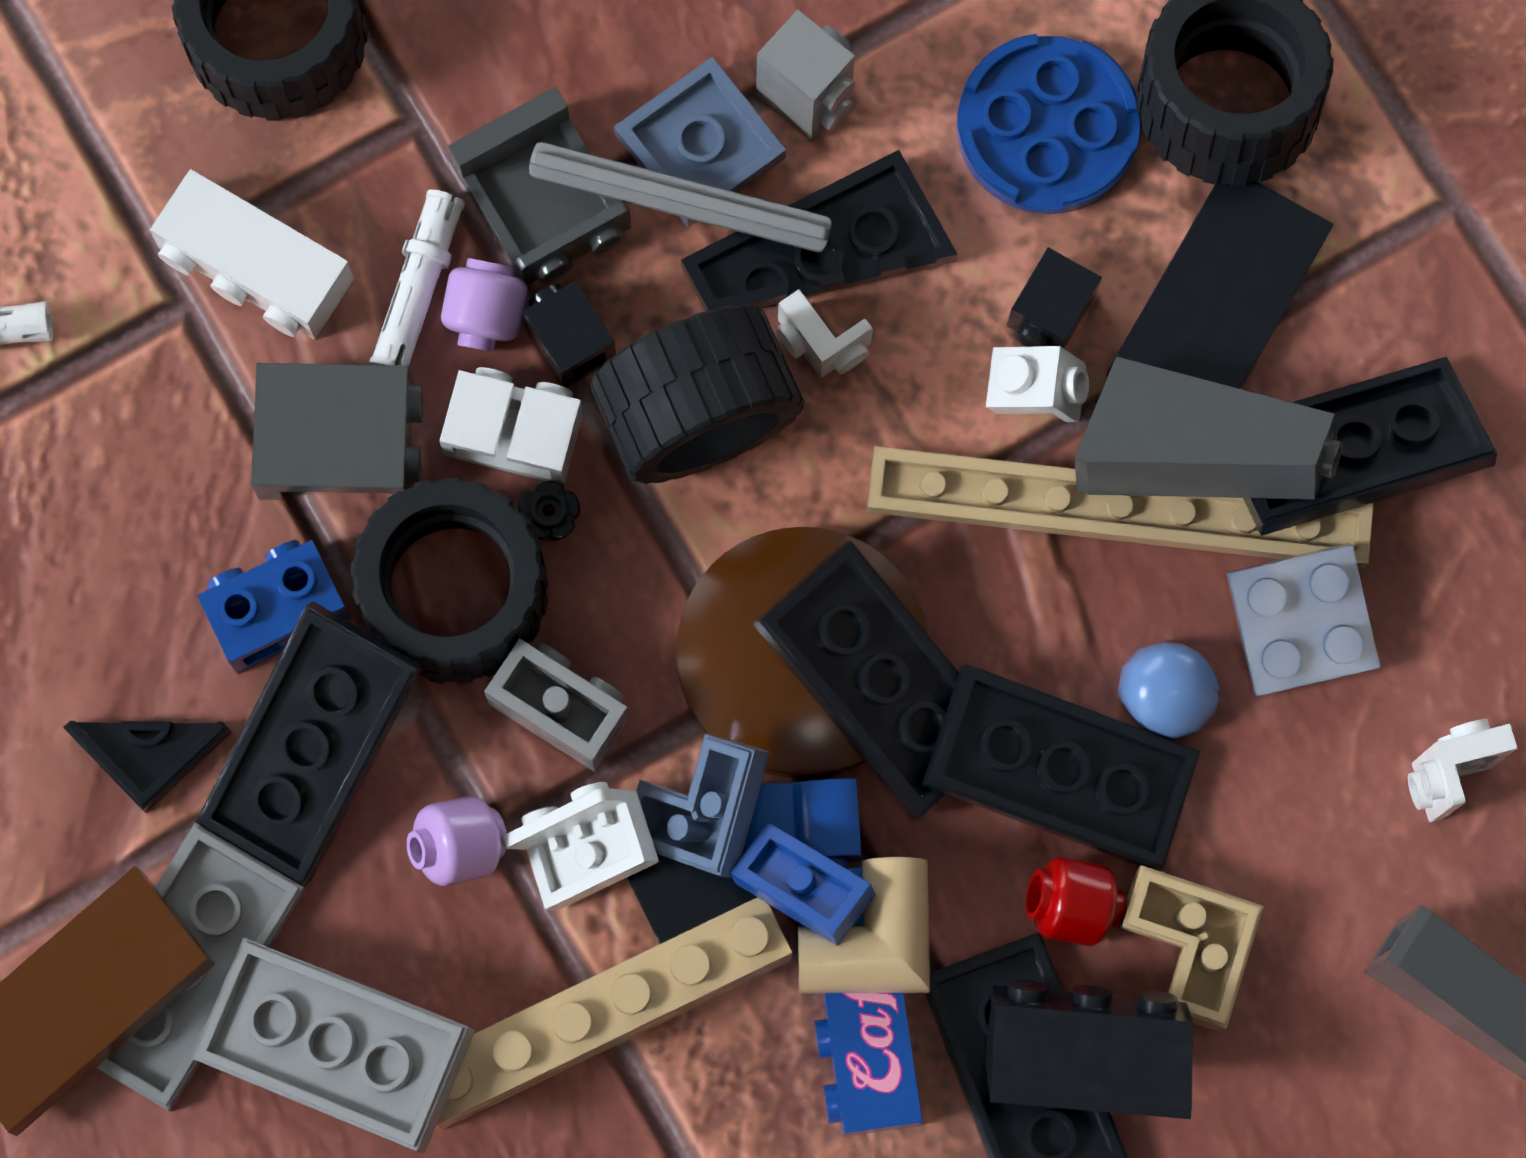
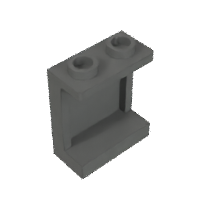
(533, 219)
(334, 429)

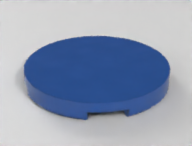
(1048, 123)

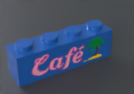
(870, 1060)

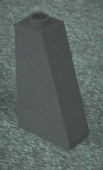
(1201, 439)
(1455, 985)

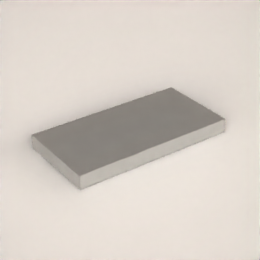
(220, 900)
(334, 1045)

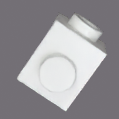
(807, 334)
(1037, 382)

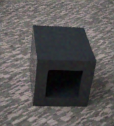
(1053, 301)
(568, 332)

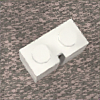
(512, 426)

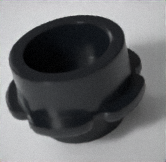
(566, 510)

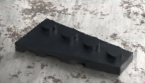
(876, 232)

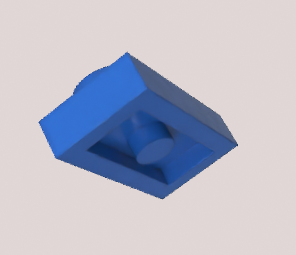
(802, 883)

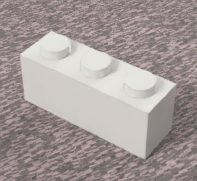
(250, 256)

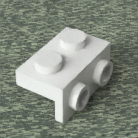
(1466, 751)
(585, 843)

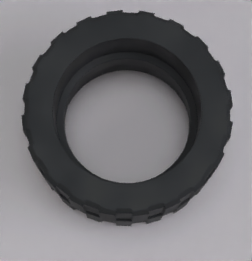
(277, 86)
(1220, 143)
(696, 393)
(438, 507)

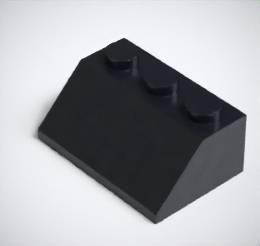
(1090, 1050)

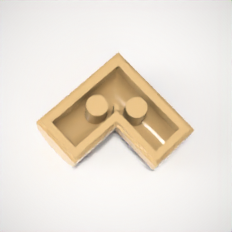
(1209, 929)
(888, 949)

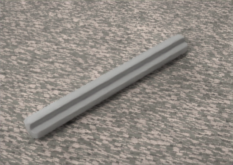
(680, 197)

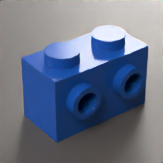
(260, 607)

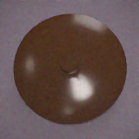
(734, 675)

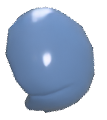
(1169, 689)

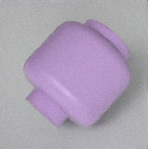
(483, 304)
(456, 840)

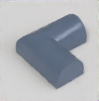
(715, 817)

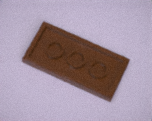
(90, 994)

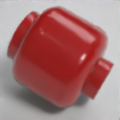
(1074, 901)

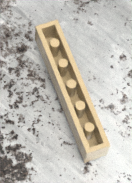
(615, 1007)

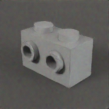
(807, 75)
(557, 703)

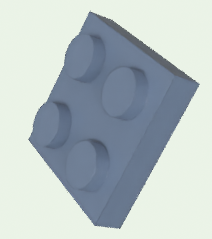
(702, 133)
(1303, 619)

